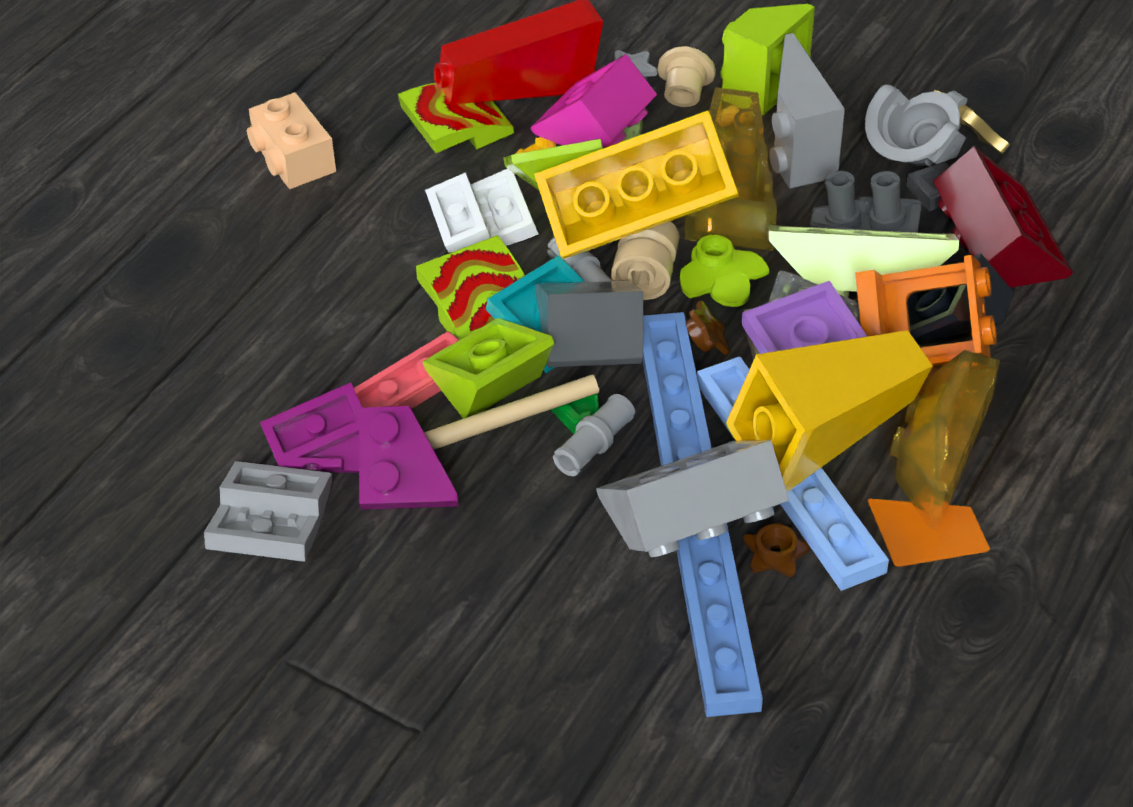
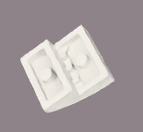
(481, 210)

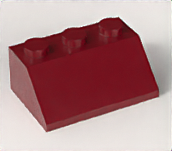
(1000, 221)

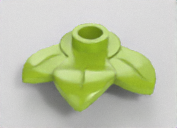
(721, 271)

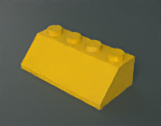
(636, 185)

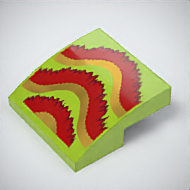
(449, 124)
(464, 282)

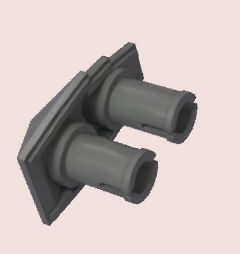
(878, 213)

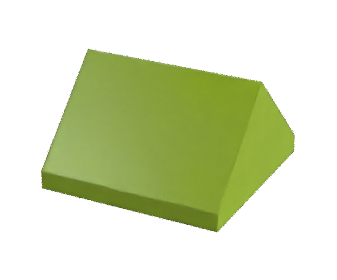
(489, 365)

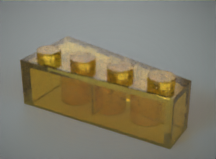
(740, 133)

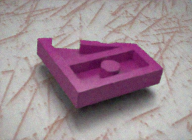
(318, 433)
(399, 463)

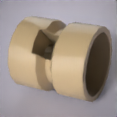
(647, 259)

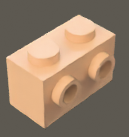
(291, 140)

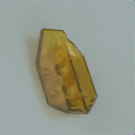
(943, 432)

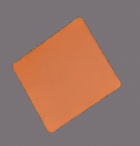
(914, 543)

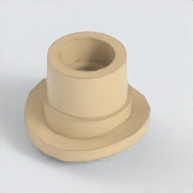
(685, 74)

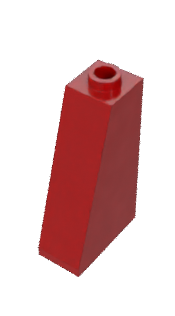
(522, 58)

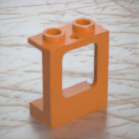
(885, 307)

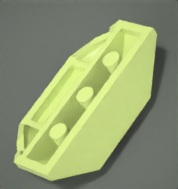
(839, 253)

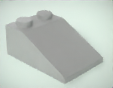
(806, 121)

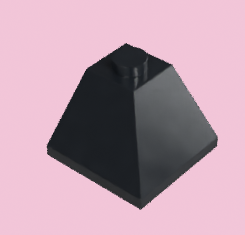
(945, 312)

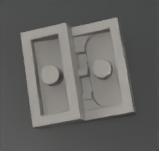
(269, 511)

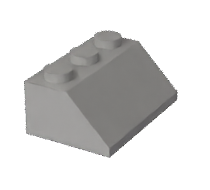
(695, 496)

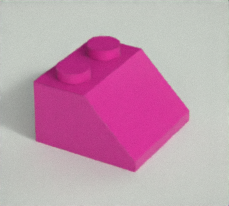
(598, 106)

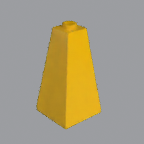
(826, 397)

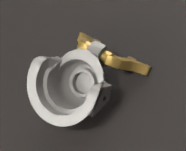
(924, 127)

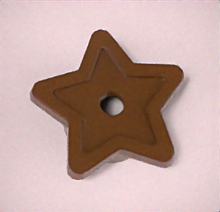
(706, 330)
(778, 537)

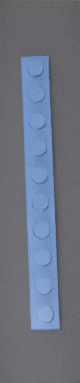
(707, 565)

